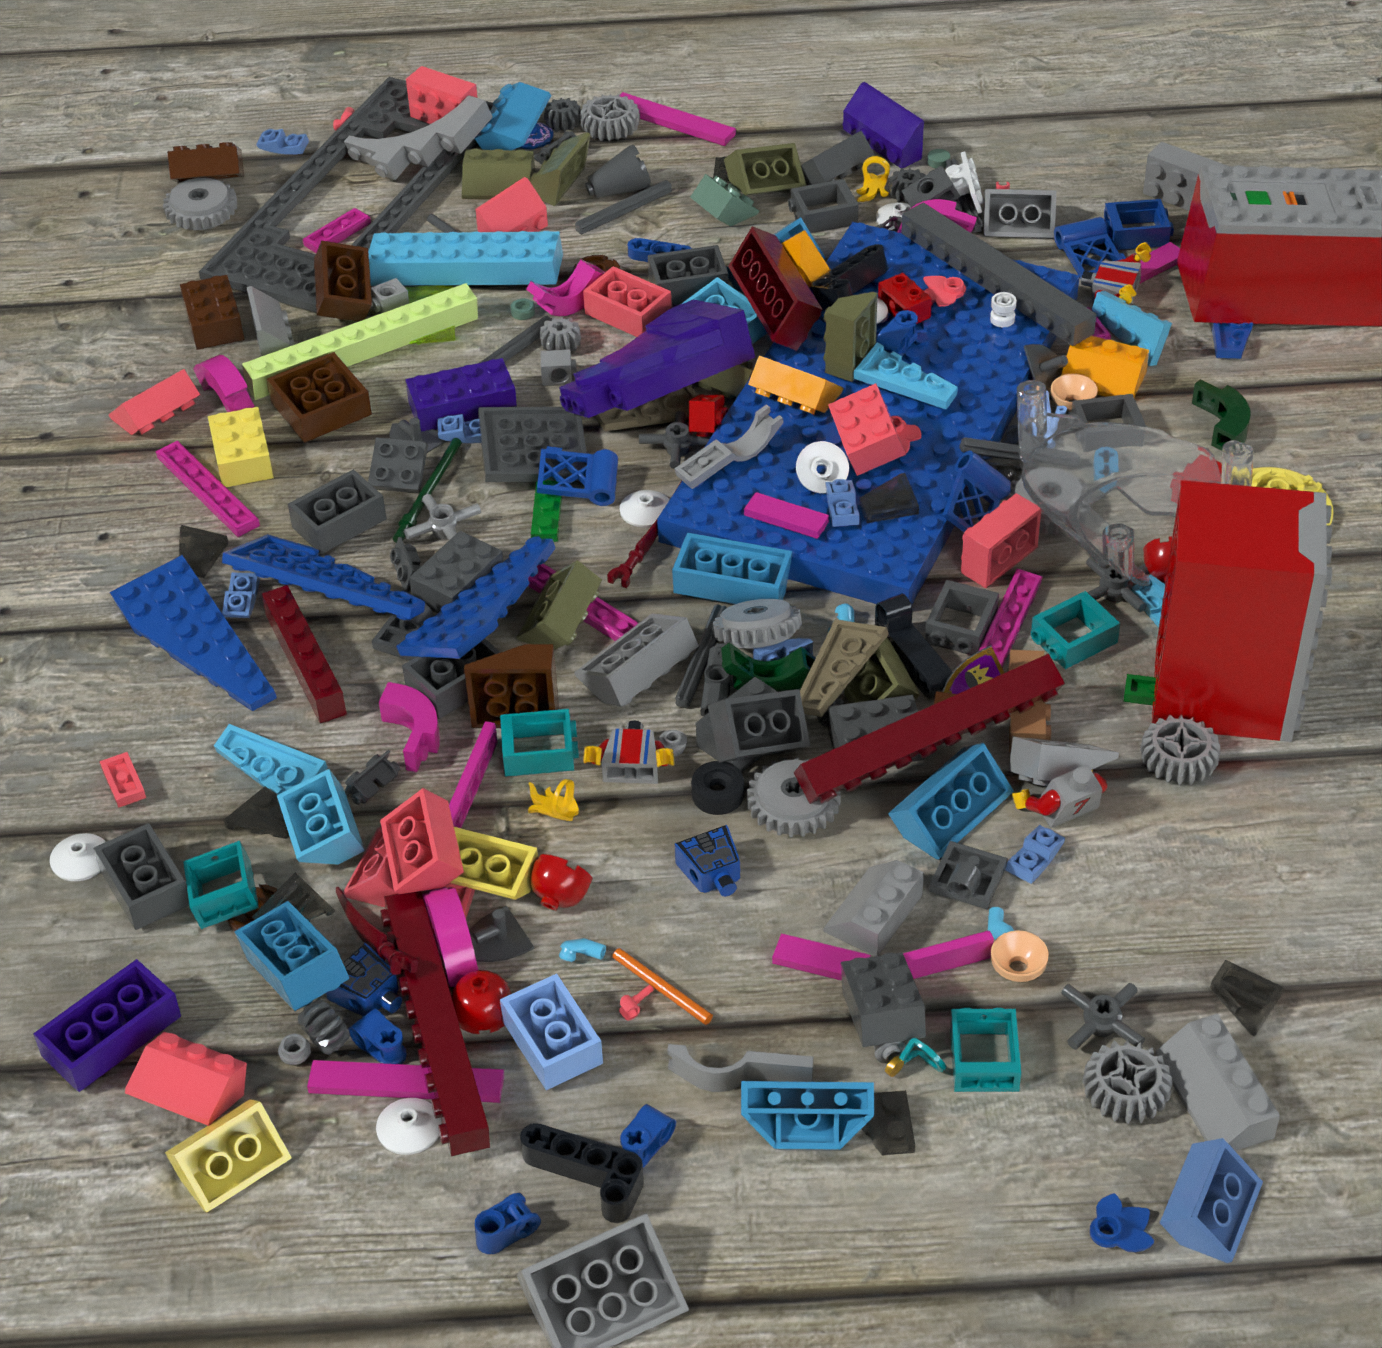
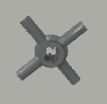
(676, 439)
(1115, 586)
(1102, 1015)

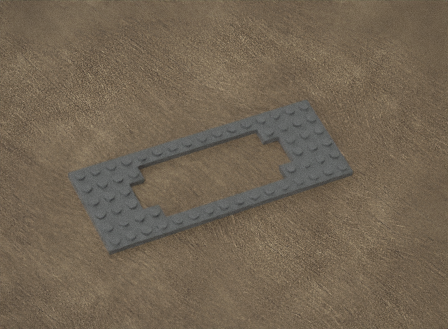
(287, 274)

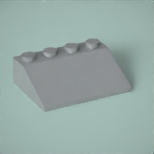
(604, 1288)

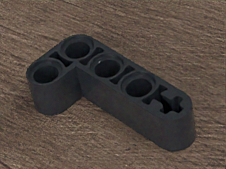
(850, 275)
(917, 655)
(545, 1147)

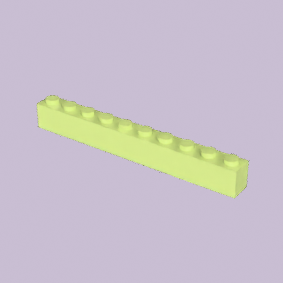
(369, 336)

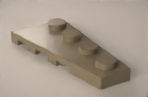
(651, 413)
(837, 663)

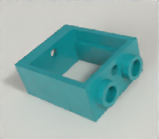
(1083, 606)
(538, 724)
(227, 901)
(985, 1075)

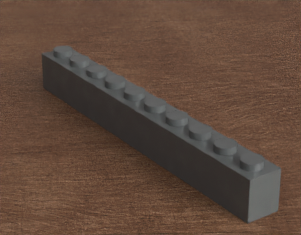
(999, 273)

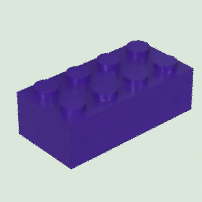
(460, 392)
(107, 1025)

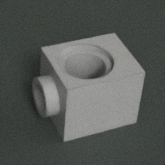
(388, 296)
(557, 367)

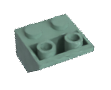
(723, 201)

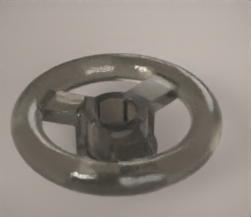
(1006, 467)

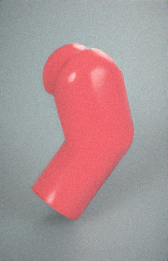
(346, 114)

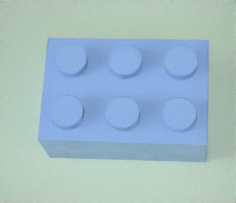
(551, 1031)

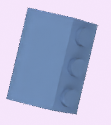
(1212, 1200)

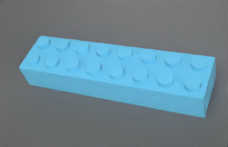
(466, 258)

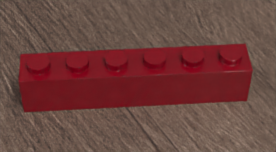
(304, 654)

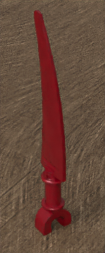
(636, 556)
(376, 939)

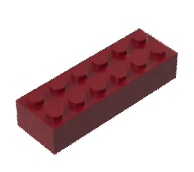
(775, 288)

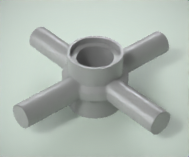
(441, 519)

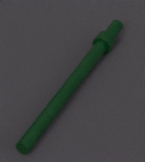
(410, 519)

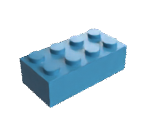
(292, 955)

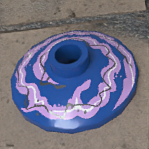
(539, 137)

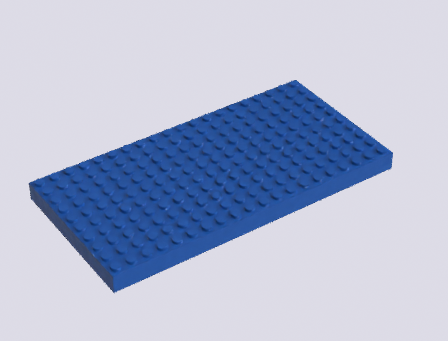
(890, 554)

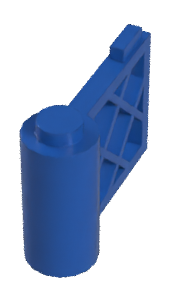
(1085, 236)
(599, 479)
(982, 482)

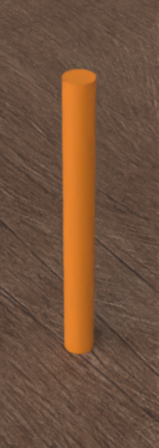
(662, 986)

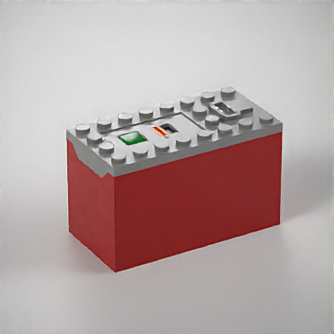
(1284, 246)
(1242, 608)

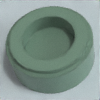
(937, 158)
(522, 309)

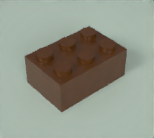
(205, 162)
(342, 281)
(212, 312)

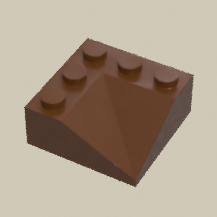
(319, 396)
(512, 683)

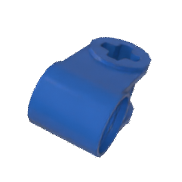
(899, 332)
(379, 1038)
(647, 1133)
(510, 1221)

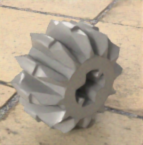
(560, 334)

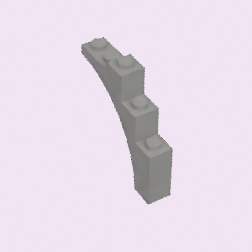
(422, 146)

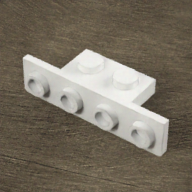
(966, 180)

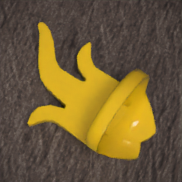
(872, 182)
(553, 804)

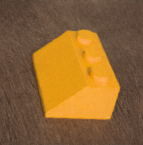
(805, 257)
(1110, 364)
(793, 386)

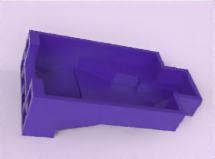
(671, 354)

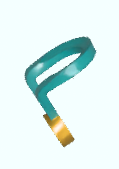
(932, 1059)

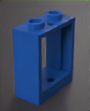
(1138, 212)

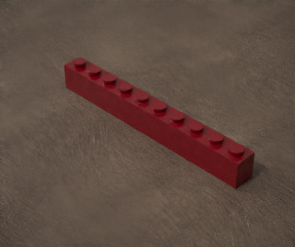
(929, 728)
(436, 1027)

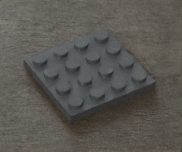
(515, 438)

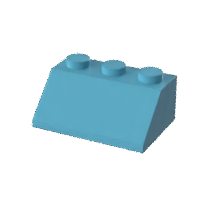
(723, 294)
(320, 821)

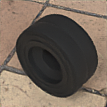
(717, 774)

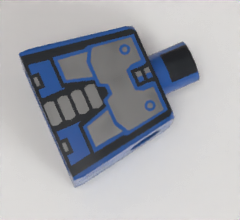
(710, 861)
(369, 984)

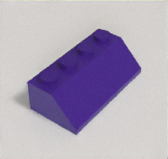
(886, 125)

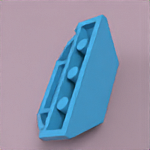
(807, 1112)

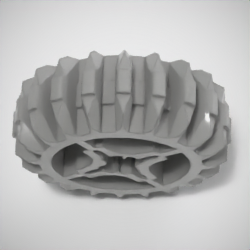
(610, 117)
(1180, 749)
(1121, 1089)

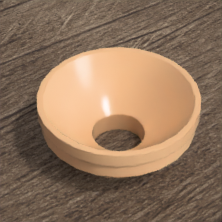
(1072, 387)
(1019, 947)

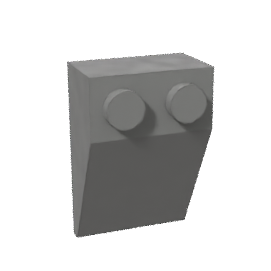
(1046, 759)

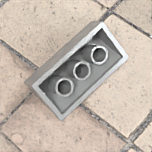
(638, 658)
(1219, 1084)

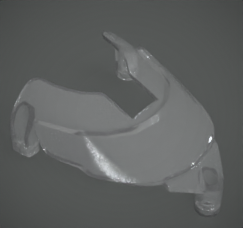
(1080, 462)

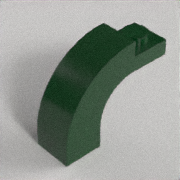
(1228, 407)
(780, 674)

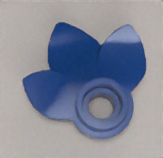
(1123, 1223)

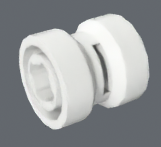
(1003, 309)

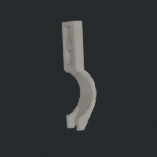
(718, 454)
(752, 1067)

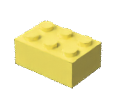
(240, 447)

